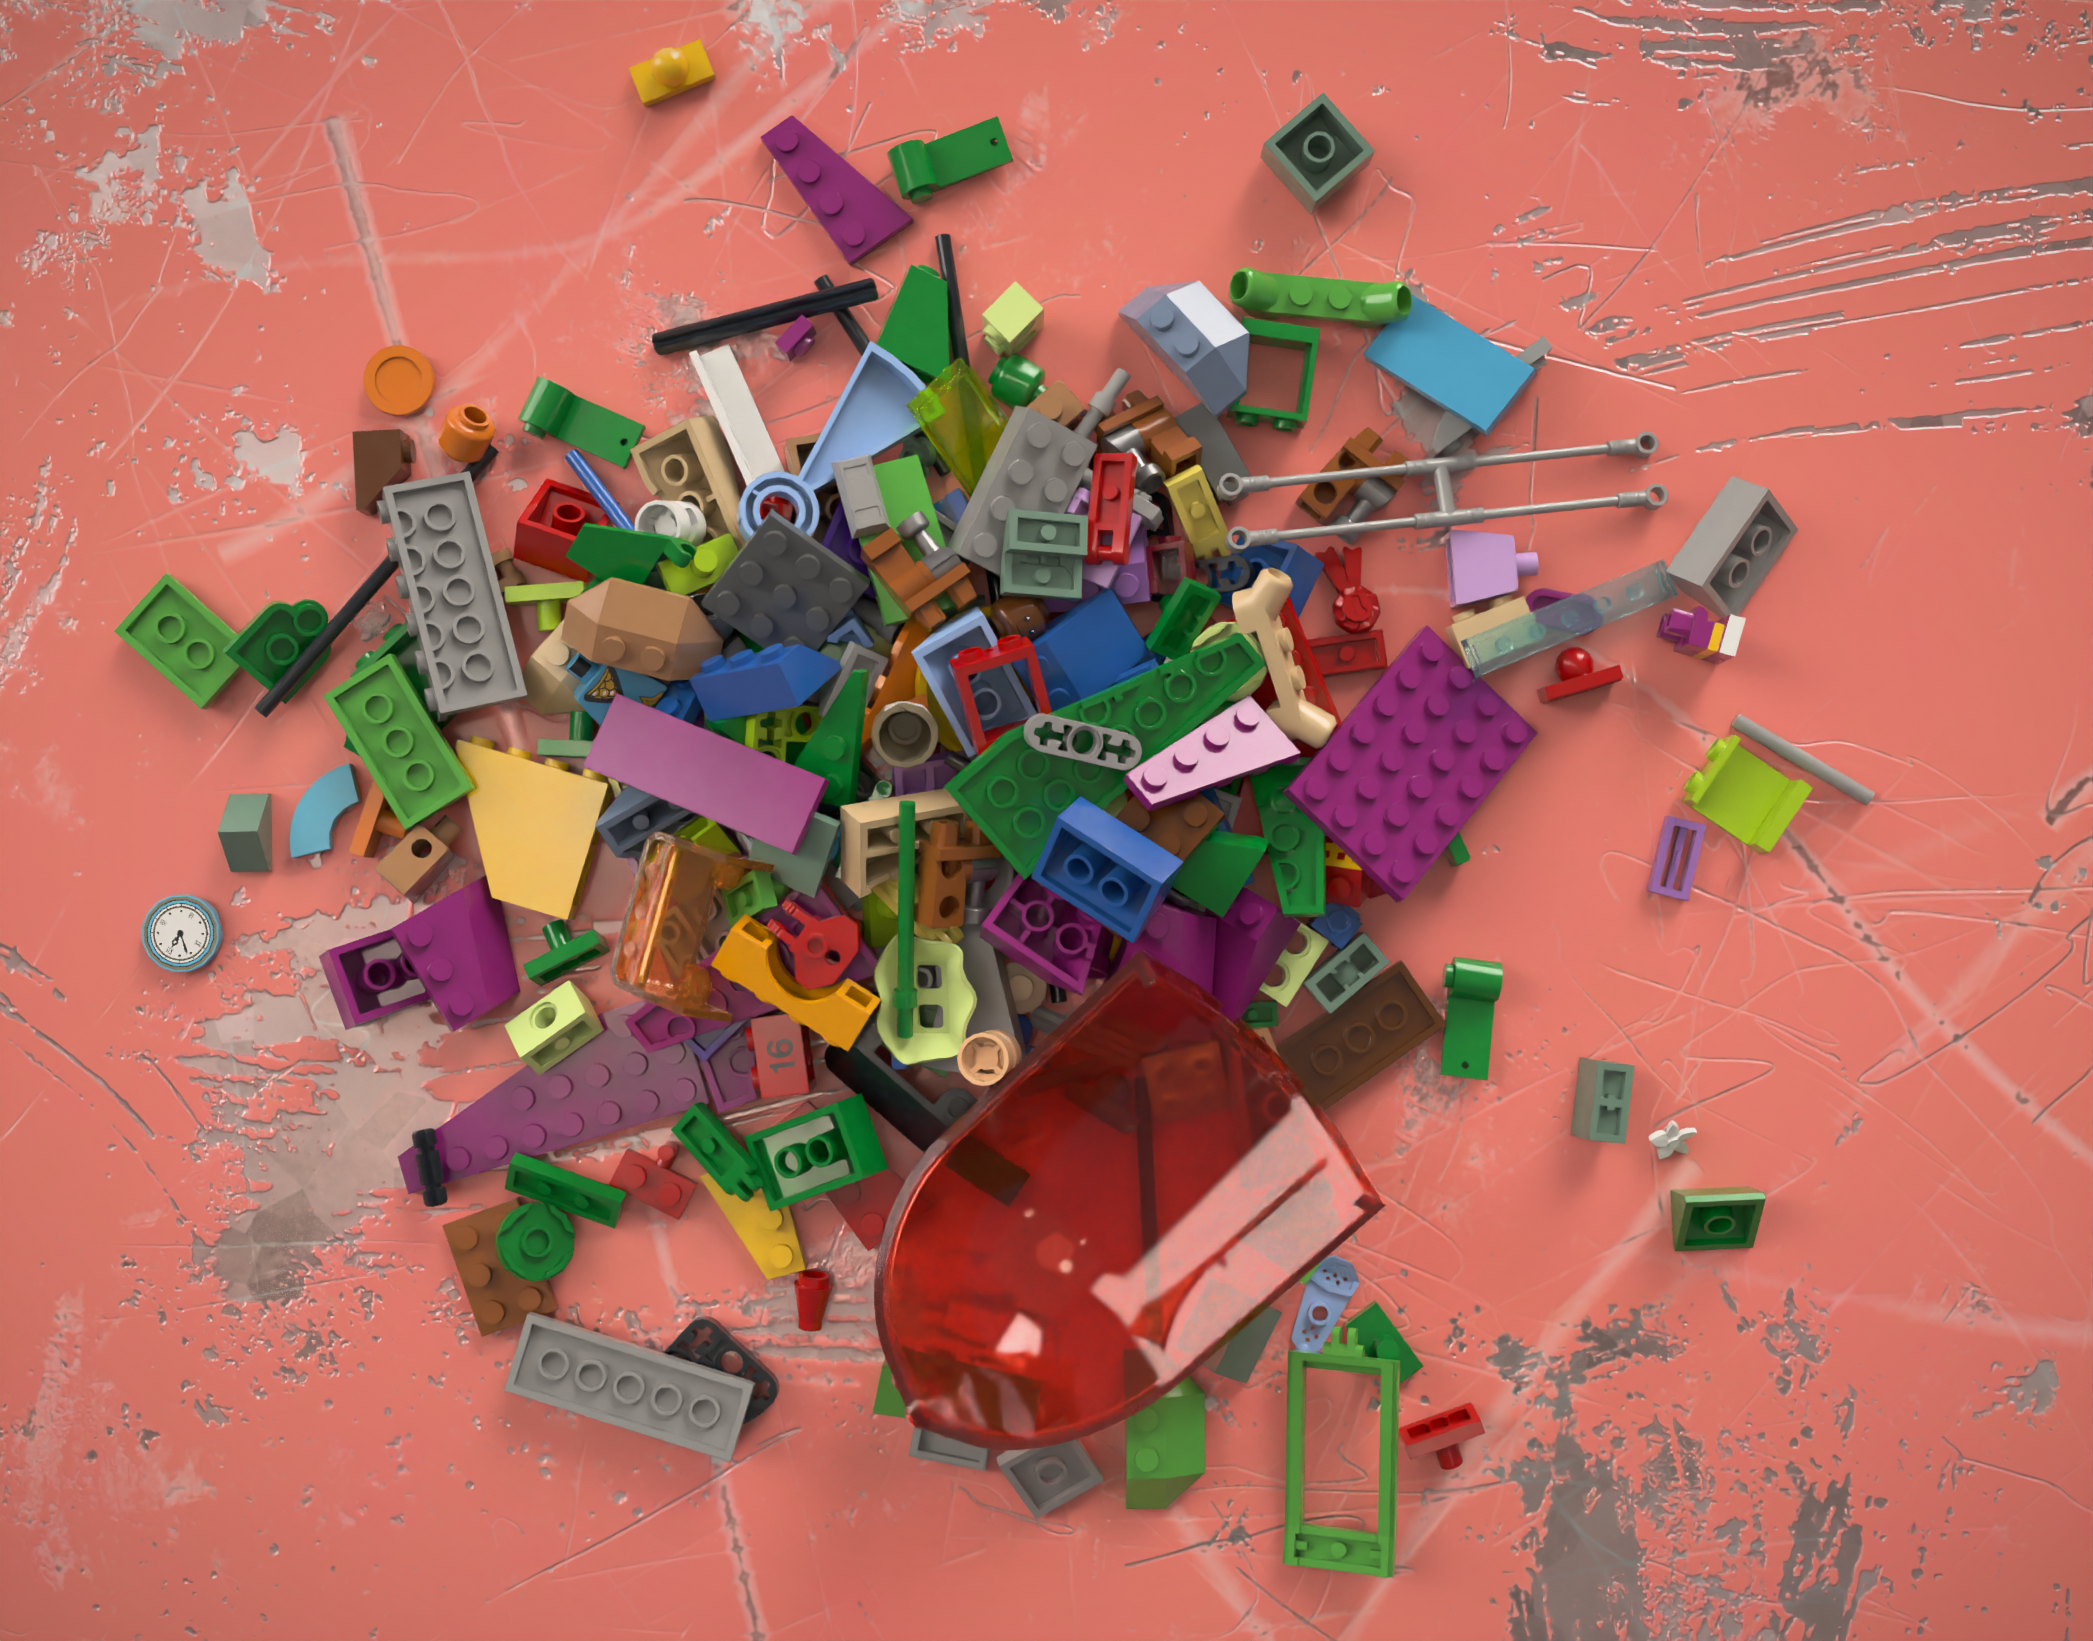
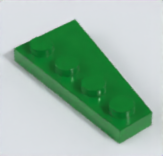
(1294, 843)

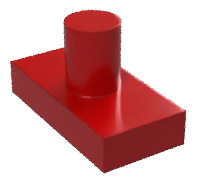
(1442, 1435)

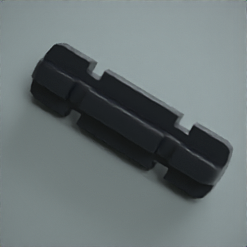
(429, 1167)

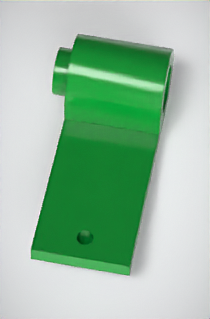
(948, 160)
(579, 422)
(1469, 1016)

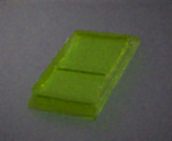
(960, 421)

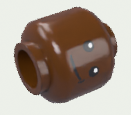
(1018, 617)

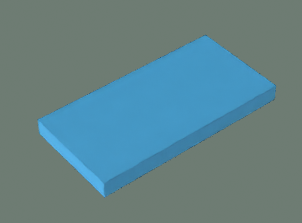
(1451, 366)

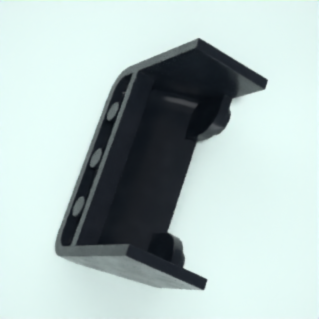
(892, 1094)

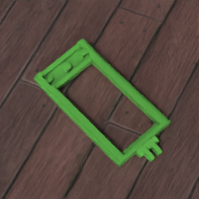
(1328, 1545)

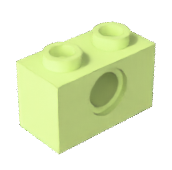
(554, 1027)

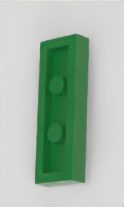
(565, 1190)

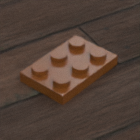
(493, 1293)

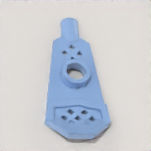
(1326, 1294)

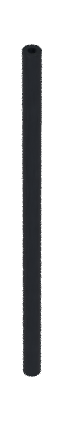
(345, 616)

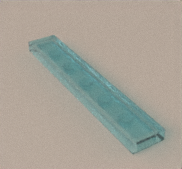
(1568, 618)

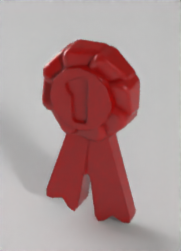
(1355, 606)

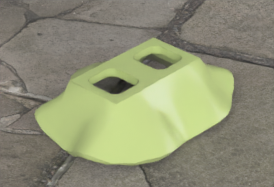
(954, 996)

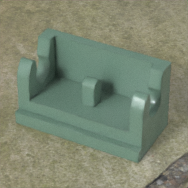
(1602, 1100)

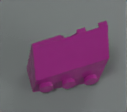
(1178, 939)

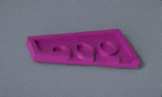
(840, 197)

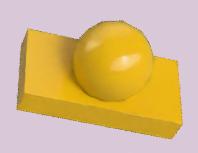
(672, 72)

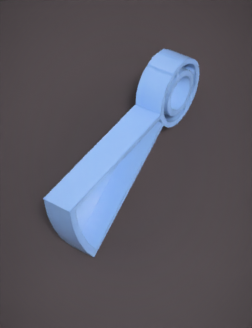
(864, 421)

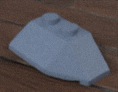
(1194, 340)
(636, 817)

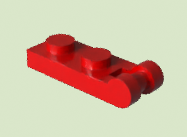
(1111, 507)

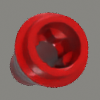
(812, 1297)

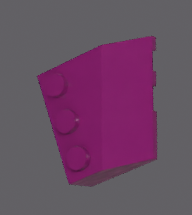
(1043, 934)
(461, 953)

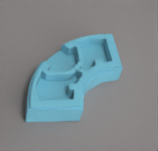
(320, 810)

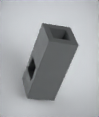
(1217, 449)

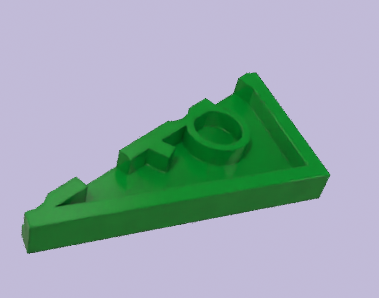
(837, 742)

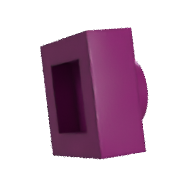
(797, 339)

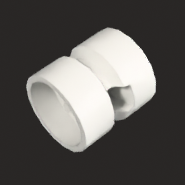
(672, 519)

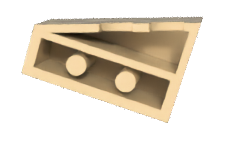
(872, 835)

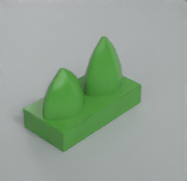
(753, 896)

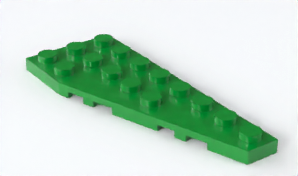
(1020, 791)

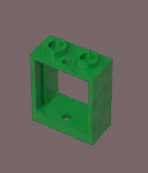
(1288, 337)

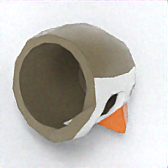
(905, 733)

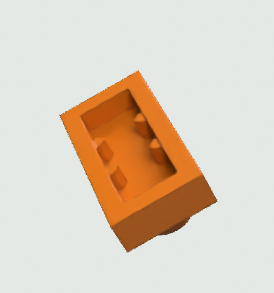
(374, 821)

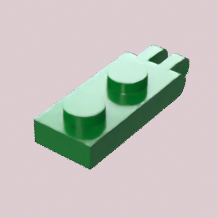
(718, 1152)

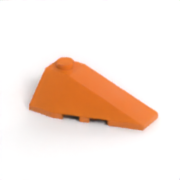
(900, 682)

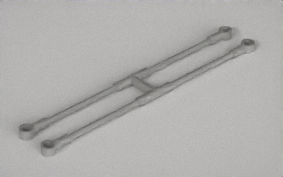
(1440, 469)

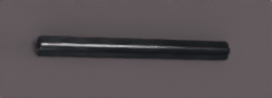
(765, 316)

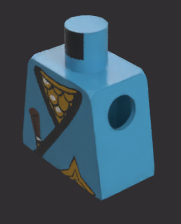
(602, 682)

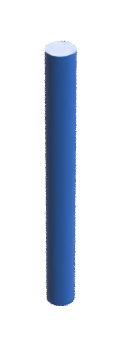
(600, 492)

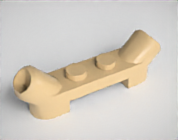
(1259, 611)

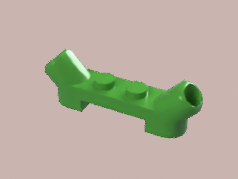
(1318, 298)

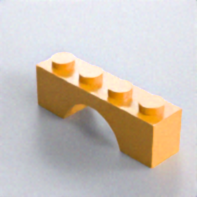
(753, 960)

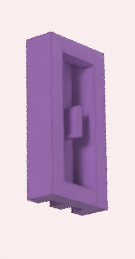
(1661, 854)

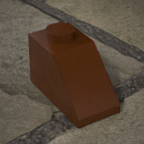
(380, 461)

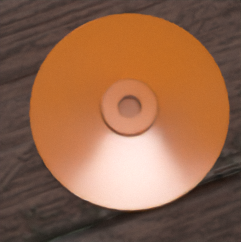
(399, 380)

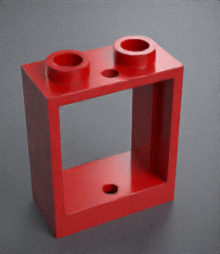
(977, 660)

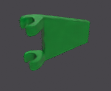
(626, 552)

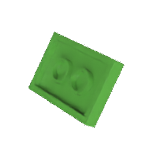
(182, 640)

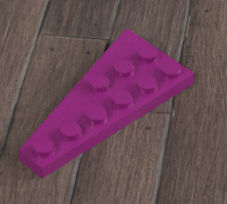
(660, 1027)

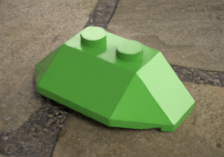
(1165, 1447)

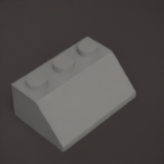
(1732, 548)

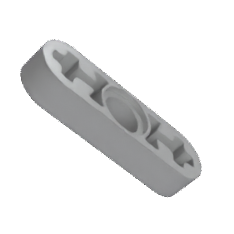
(1057, 724)

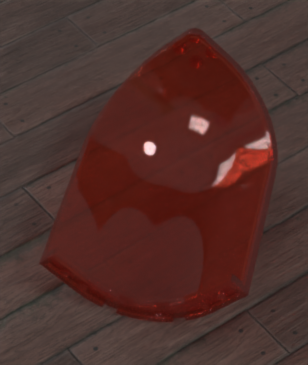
(1107, 1218)

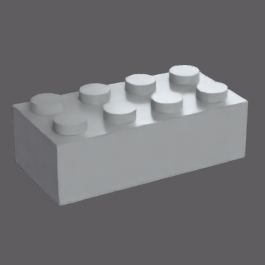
(1030, 469)

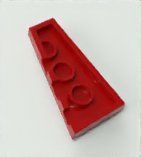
(864, 1202)

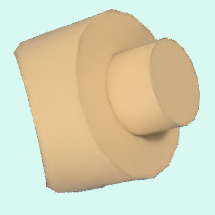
(1026, 988)

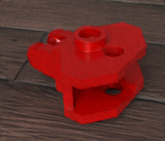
(813, 944)

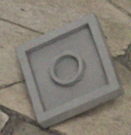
(1050, 1474)

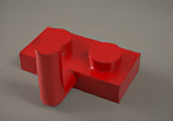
(654, 1180)

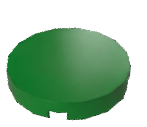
(535, 1241)

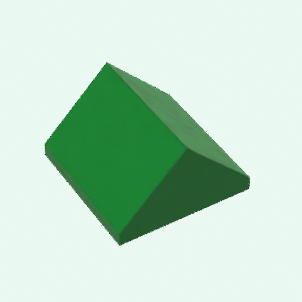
(1715, 1217)

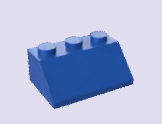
(760, 680)
(1106, 869)

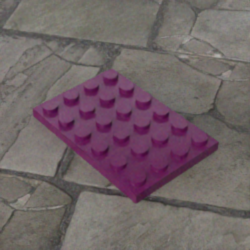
(1410, 764)

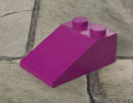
(1247, 948)
(371, 979)

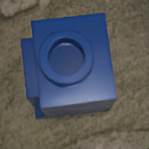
(1338, 925)

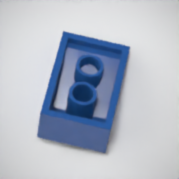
(1085, 650)

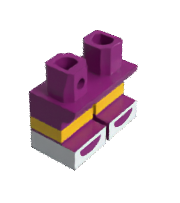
(1699, 636)

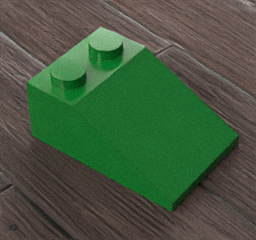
(816, 1152)

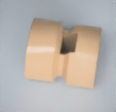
(988, 1056)

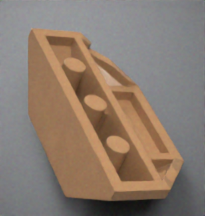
(641, 630)

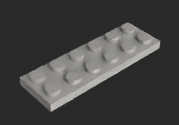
(630, 1386)

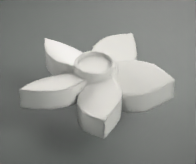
(1671, 1139)

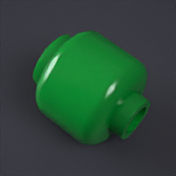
(1016, 381)

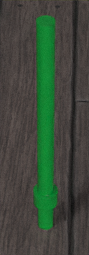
(905, 994)

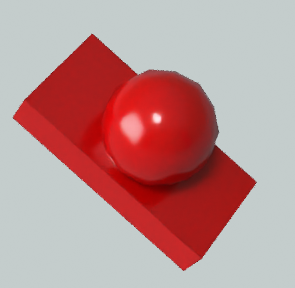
(1575, 670)

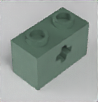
(1345, 972)

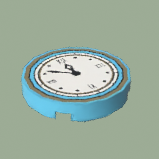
(182, 933)

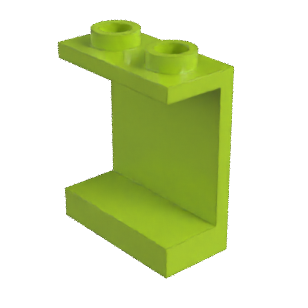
(1744, 795)

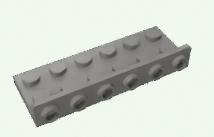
(451, 594)

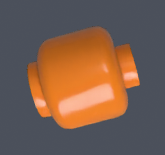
(466, 433)

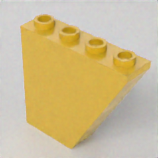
(533, 825)

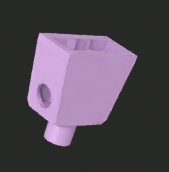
(1484, 566)

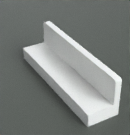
(737, 413)

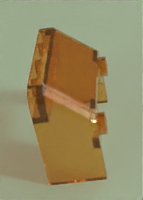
(668, 922)

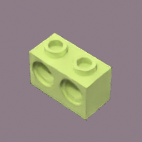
(1012, 321)
(1296, 966)

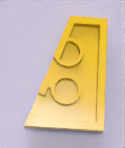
(766, 1234)

